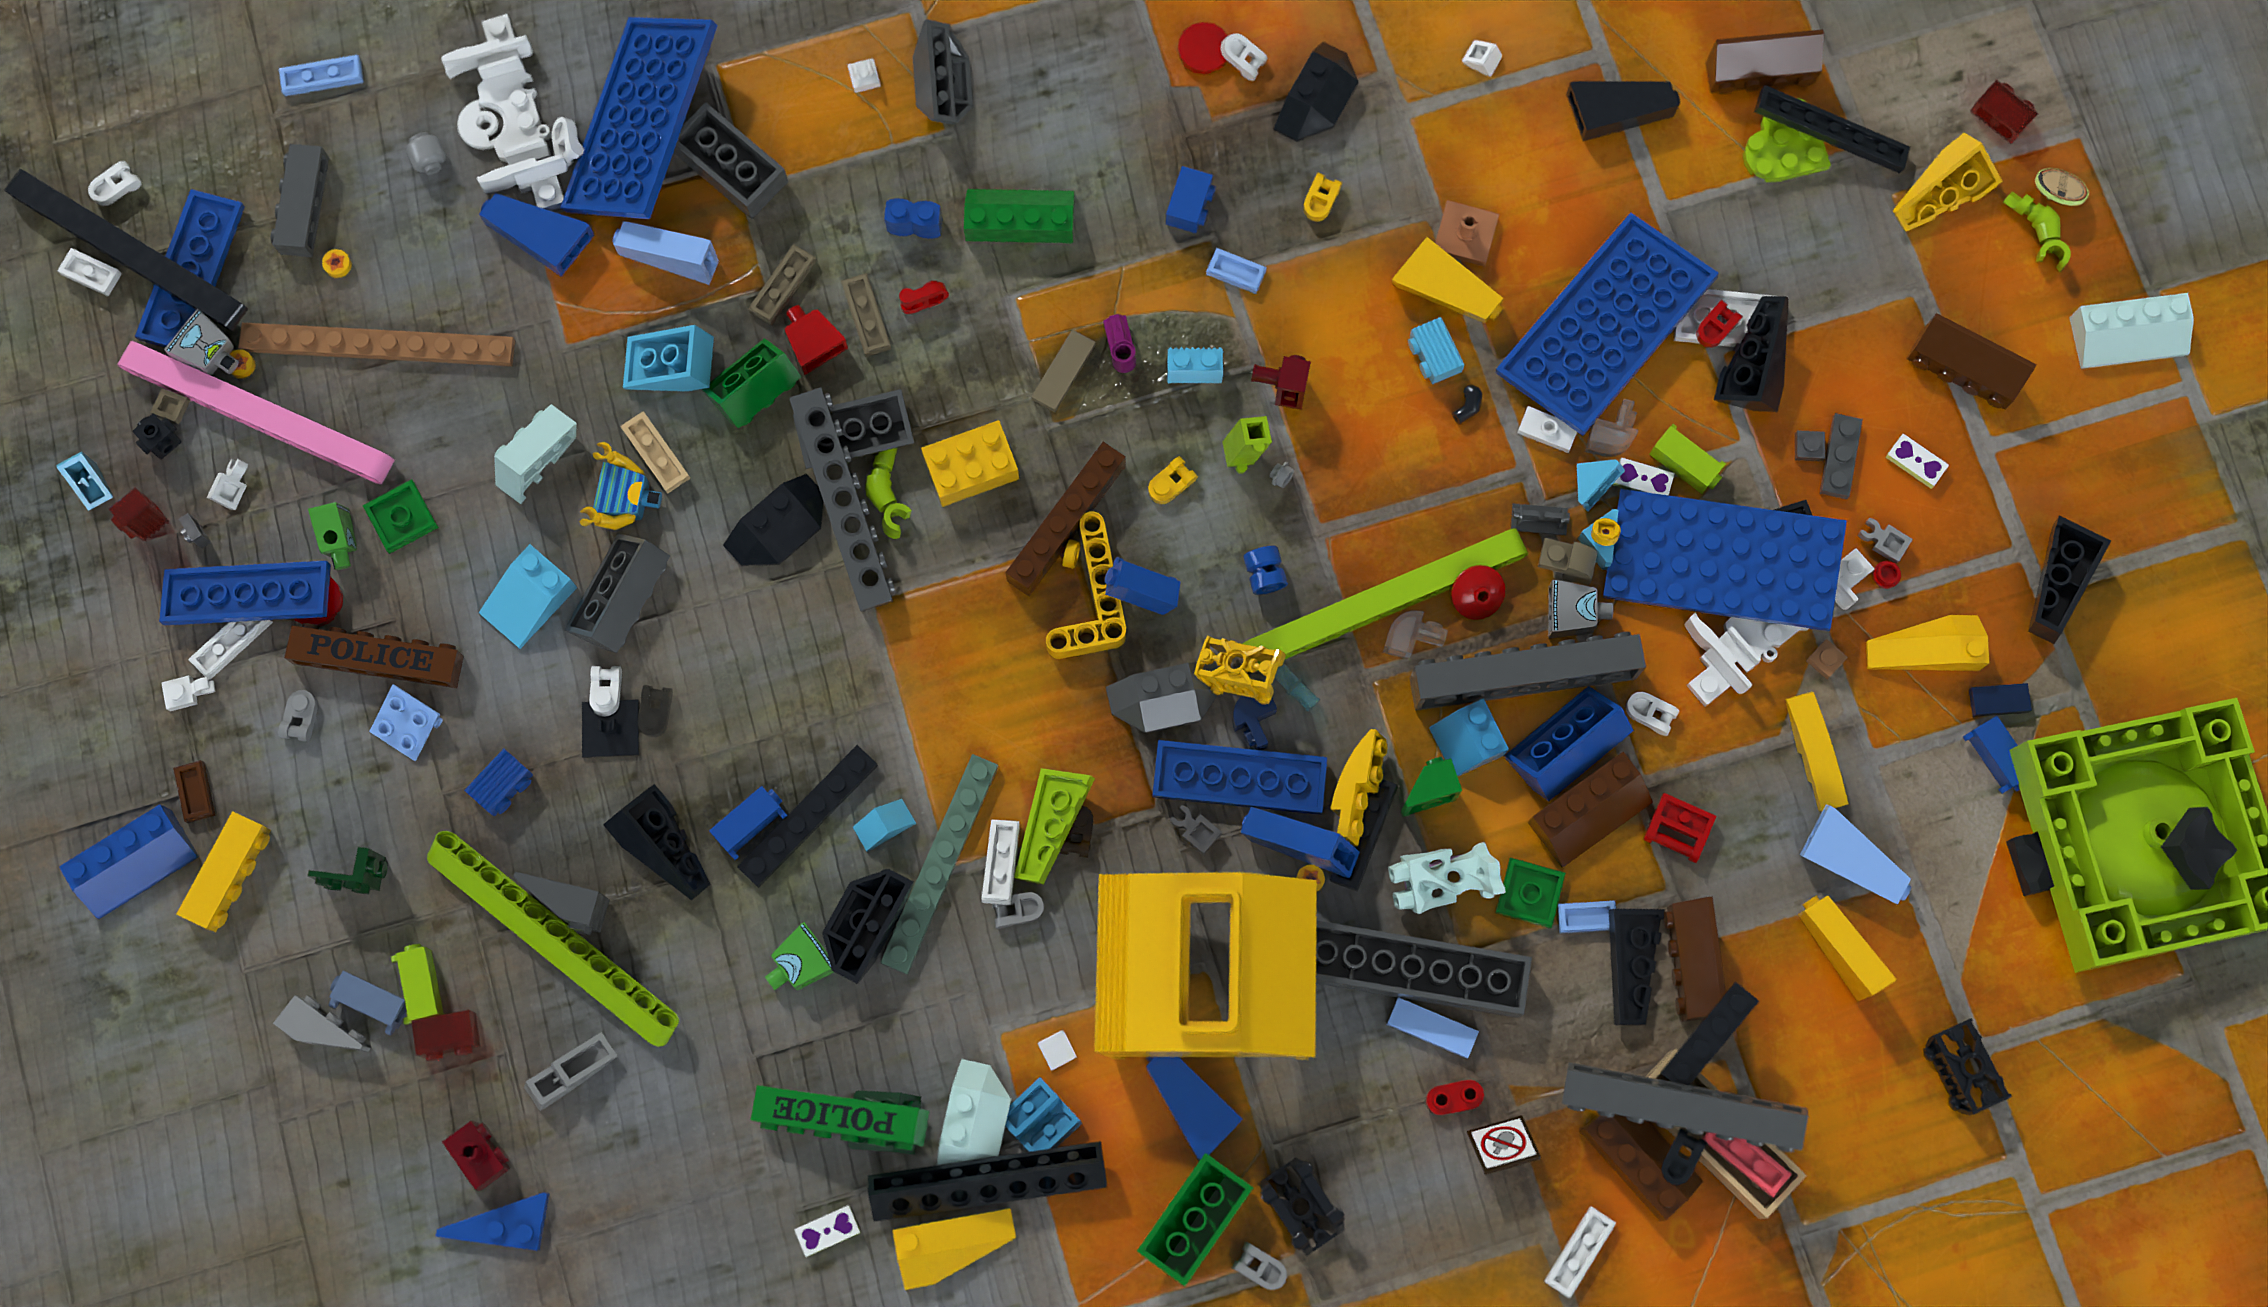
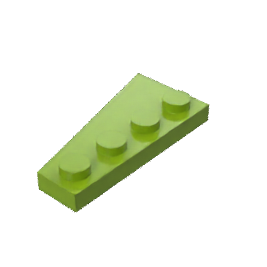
(1052, 814)

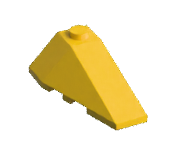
(1955, 176)
(1940, 644)
(943, 1247)

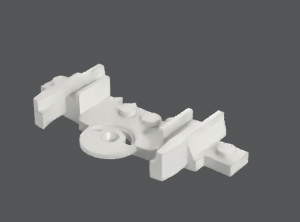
(503, 91)
(1751, 640)

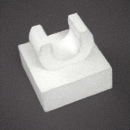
(864, 75)

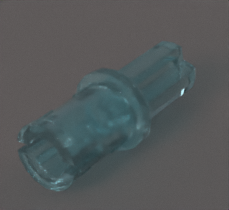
(1296, 687)

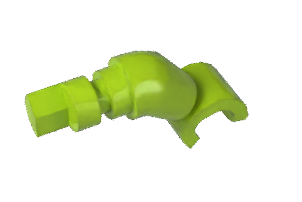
(2046, 224)
(881, 495)

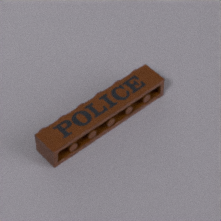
(1064, 518)
(374, 656)

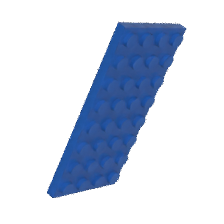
(639, 117)
(1606, 323)
(1726, 559)

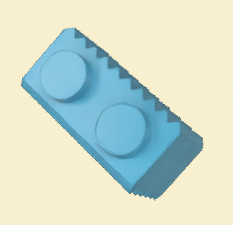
(1435, 350)
(1195, 365)

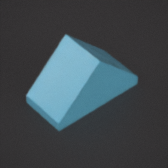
(85, 480)
(1595, 480)
(1605, 553)
(883, 824)

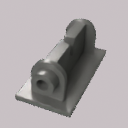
(1540, 519)

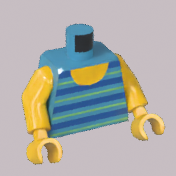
(620, 492)

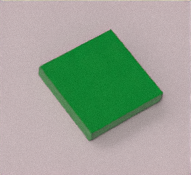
(400, 516)
(1530, 893)

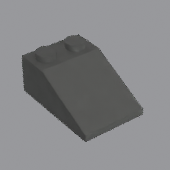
(577, 906)

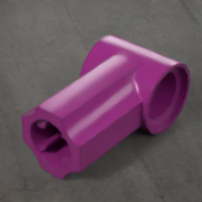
(1120, 342)

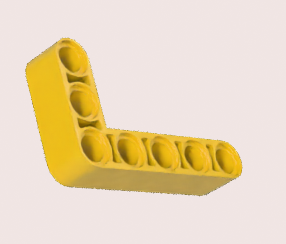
(1106, 619)

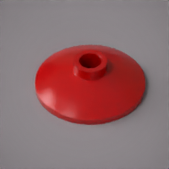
(1470, 584)

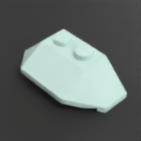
(974, 1115)

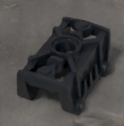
(1953, 1072)
(1317, 1201)

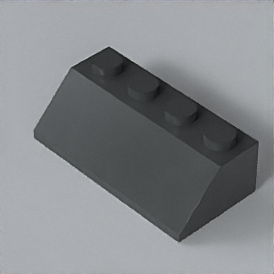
(866, 424)
(618, 592)

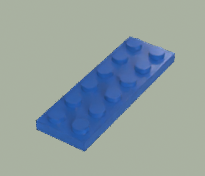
(200, 247)
(245, 593)
(1240, 777)

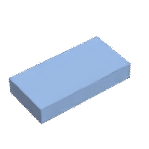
(1236, 271)
(1584, 916)

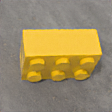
(970, 463)

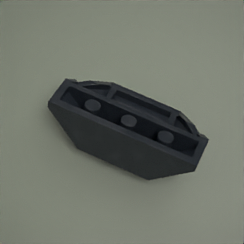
(1318, 94)
(778, 524)
(864, 922)

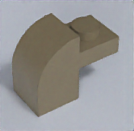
(1573, 560)

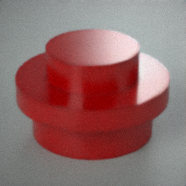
(1886, 574)

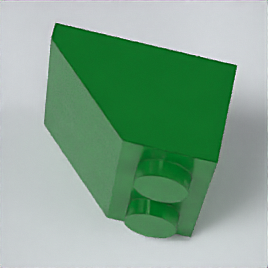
(1433, 787)

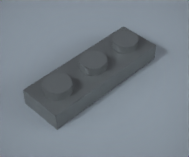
(1841, 456)

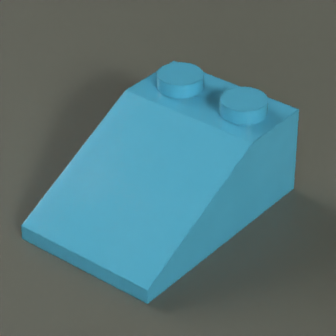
(669, 360)
(526, 596)

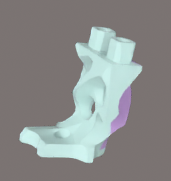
(1476, 869)

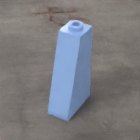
(667, 250)
(1850, 854)

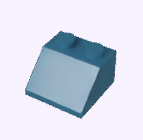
(1469, 737)

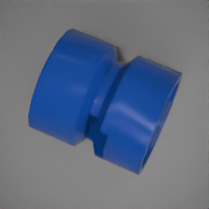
(1261, 561)

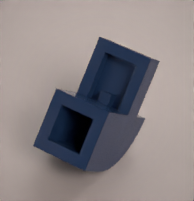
(1247, 715)

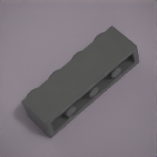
(300, 200)

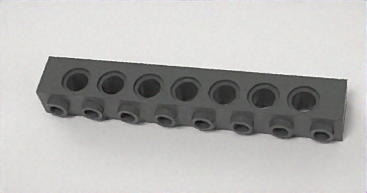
(804, 407)

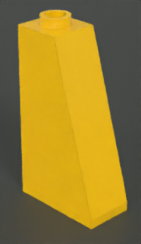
(1445, 281)
(1845, 948)

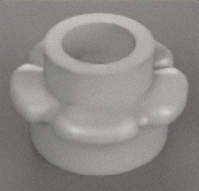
(1281, 474)

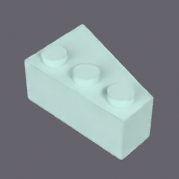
(531, 450)

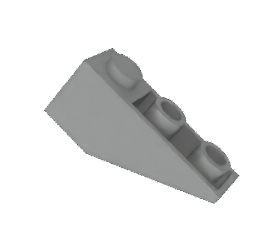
(309, 1025)

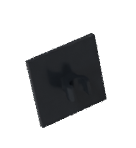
(611, 734)

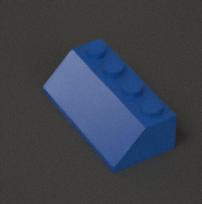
(1569, 742)
(129, 861)

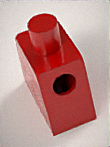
(813, 338)

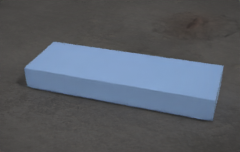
(321, 75)
(1432, 1028)

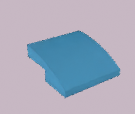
(1041, 1118)

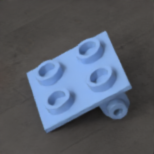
(405, 722)

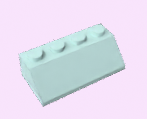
(2133, 330)

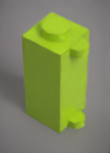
(1246, 442)
(1687, 460)
(418, 983)

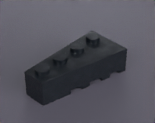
(2067, 569)

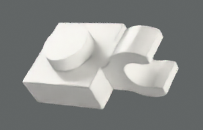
(227, 487)
(183, 691)

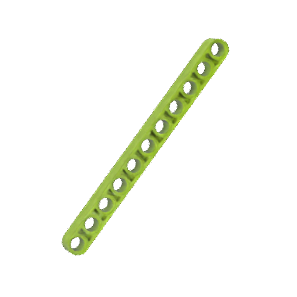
(1390, 596)
(552, 938)

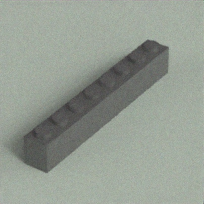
(1685, 1106)

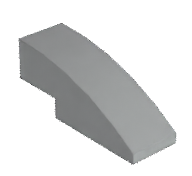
(570, 1071)

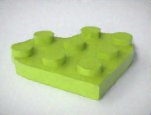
(1783, 153)

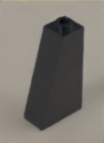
(1619, 105)

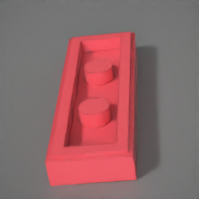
(1751, 1162)

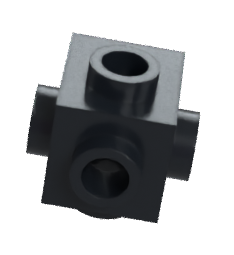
(156, 436)

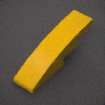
(1816, 750)

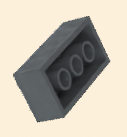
(729, 161)

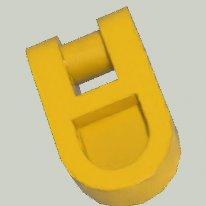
(1318, 205)
(1163, 488)

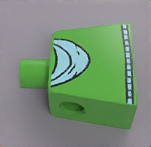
(329, 523)
(799, 960)

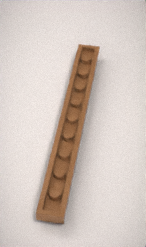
(377, 344)

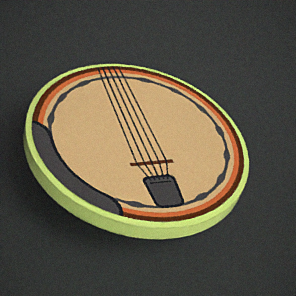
(2061, 186)

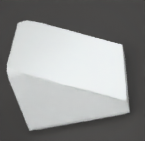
(1483, 57)
(1057, 1050)

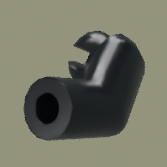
(1472, 404)

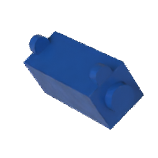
(1142, 587)
(1993, 745)
(747, 820)

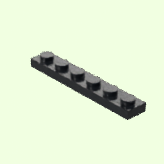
(1832, 129)
(807, 816)

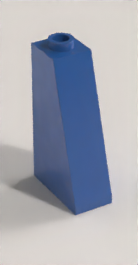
(537, 231)
(1300, 841)
(1194, 1105)

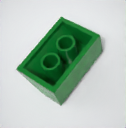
(752, 383)

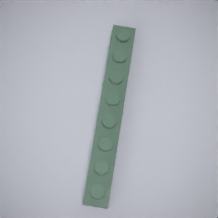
(939, 864)

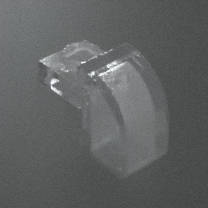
(1612, 438)
(1407, 630)

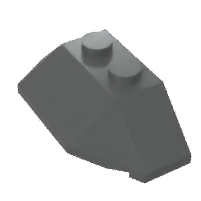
(941, 74)
(1161, 698)

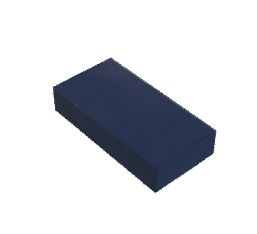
(2000, 700)

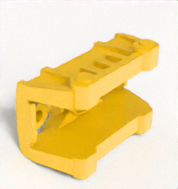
(1237, 680)

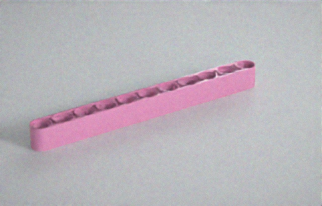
(256, 412)

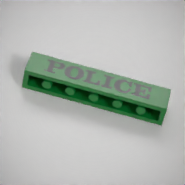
(840, 1116)

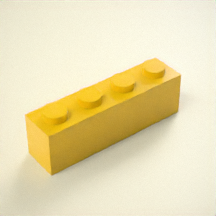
(224, 872)

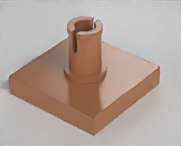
(1466, 232)

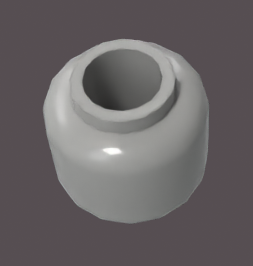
(425, 153)

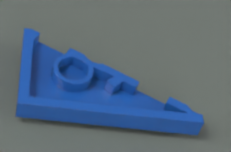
(510, 1226)

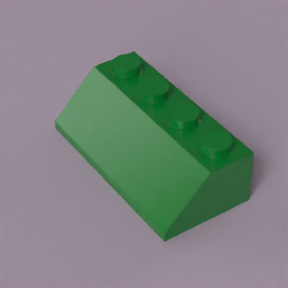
(1019, 216)
(1194, 1219)

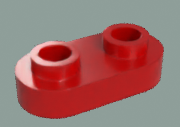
(1454, 1097)

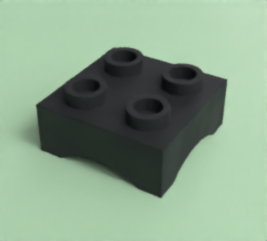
(2198, 848)
(2030, 863)

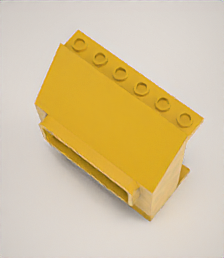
(1147, 966)

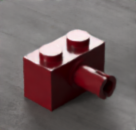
(1288, 380)
(477, 1155)

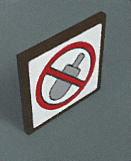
(1503, 1145)

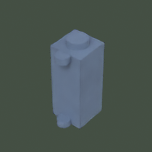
(368, 1000)

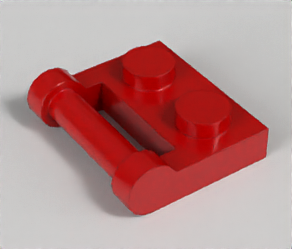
(1683, 819)

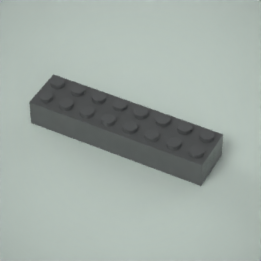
(1527, 671)
(1421, 969)

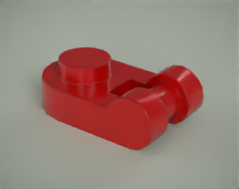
(922, 298)
(1712, 331)

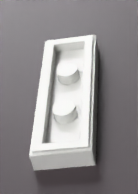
(226, 645)
(1001, 862)
(1580, 1252)

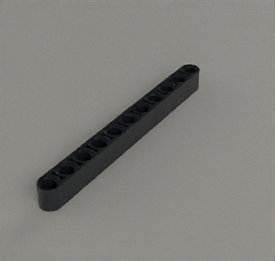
(126, 250)

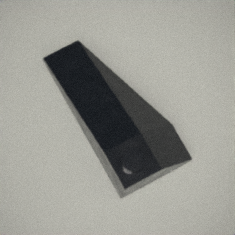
(1758, 366)
(652, 836)

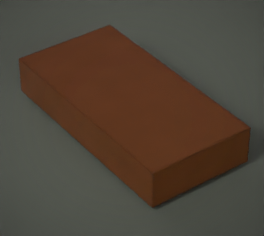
(194, 791)

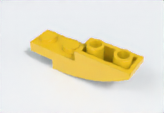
(1359, 777)

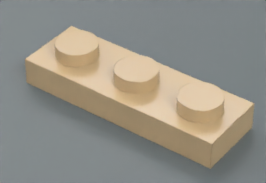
(655, 452)

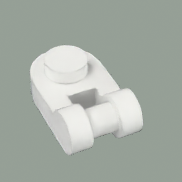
(1235, 50)
(566, 140)
(106, 192)
(605, 699)
(1642, 707)

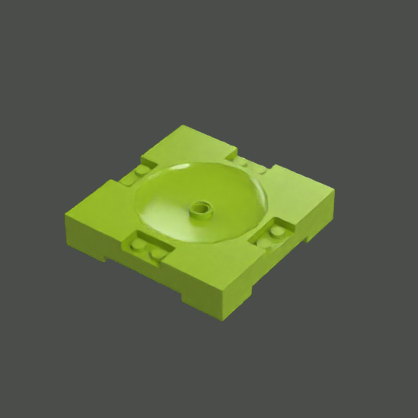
(2097, 814)

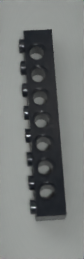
(986, 1181)

